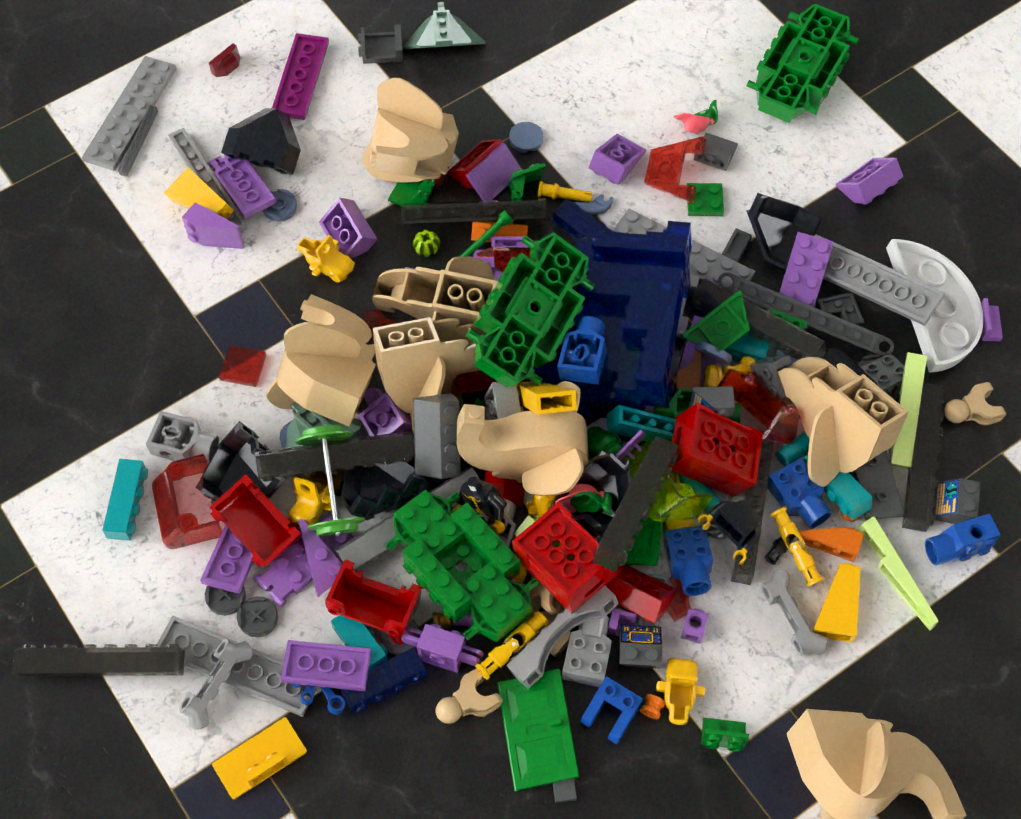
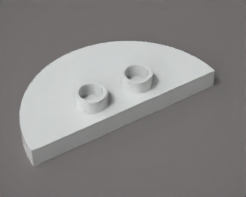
(959, 317)

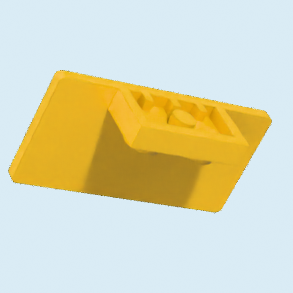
(259, 758)

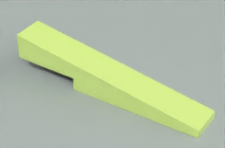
(909, 399)
(896, 572)

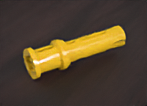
(555, 191)

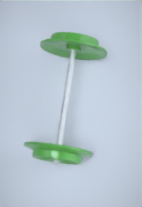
(323, 435)

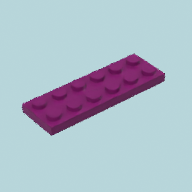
(300, 75)

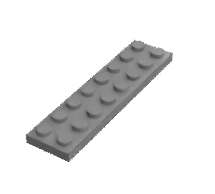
(128, 112)
(703, 260)
(882, 284)
(255, 676)

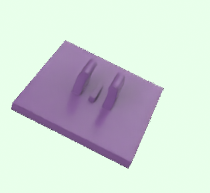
(631, 445)

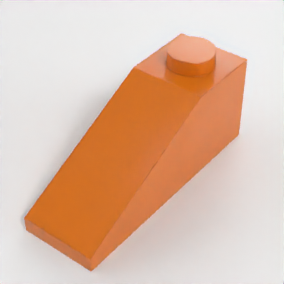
(512, 230)
(835, 541)

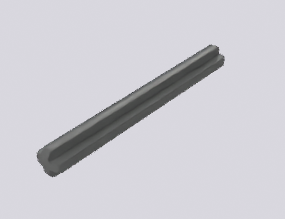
(138, 141)

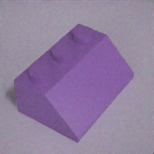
(871, 179)
(349, 227)

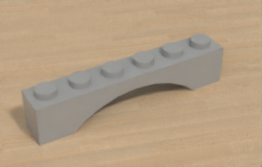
(531, 661)

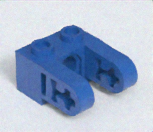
(621, 698)

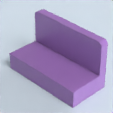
(991, 322)

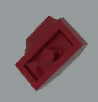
(225, 62)

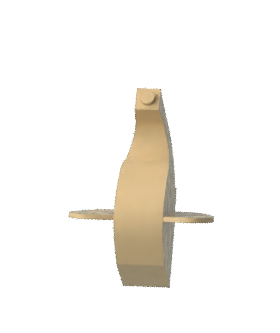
(409, 135)
(437, 294)
(423, 358)
(325, 362)
(841, 414)
(534, 449)
(862, 766)

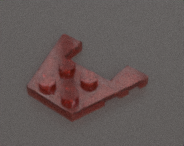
(666, 167)

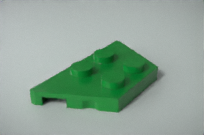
(722, 325)

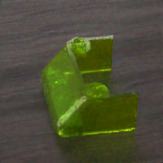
(675, 500)

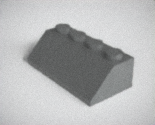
(436, 436)

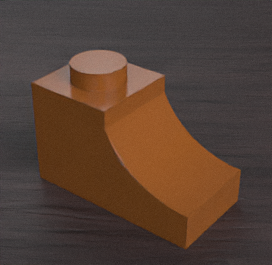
(691, 375)

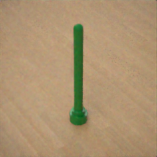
(503, 220)

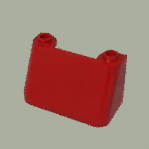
(255, 521)
(372, 601)

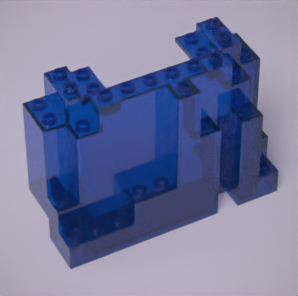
(640, 302)

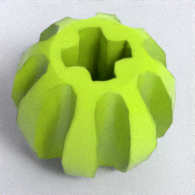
(426, 243)

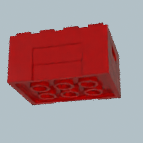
(714, 463)
(566, 580)

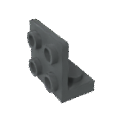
(717, 152)
(887, 374)
(768, 375)

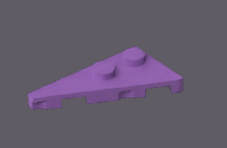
(322, 561)

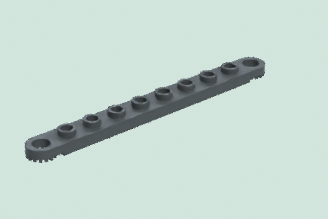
(816, 318)

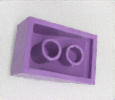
(616, 158)
(211, 229)

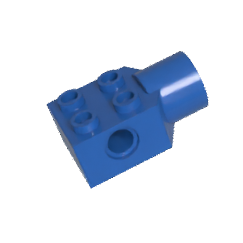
(583, 352)
(799, 494)
(963, 540)
(689, 558)

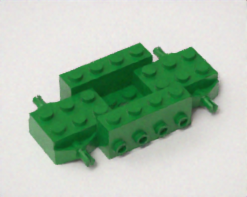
(792, 85)
(514, 333)
(441, 541)

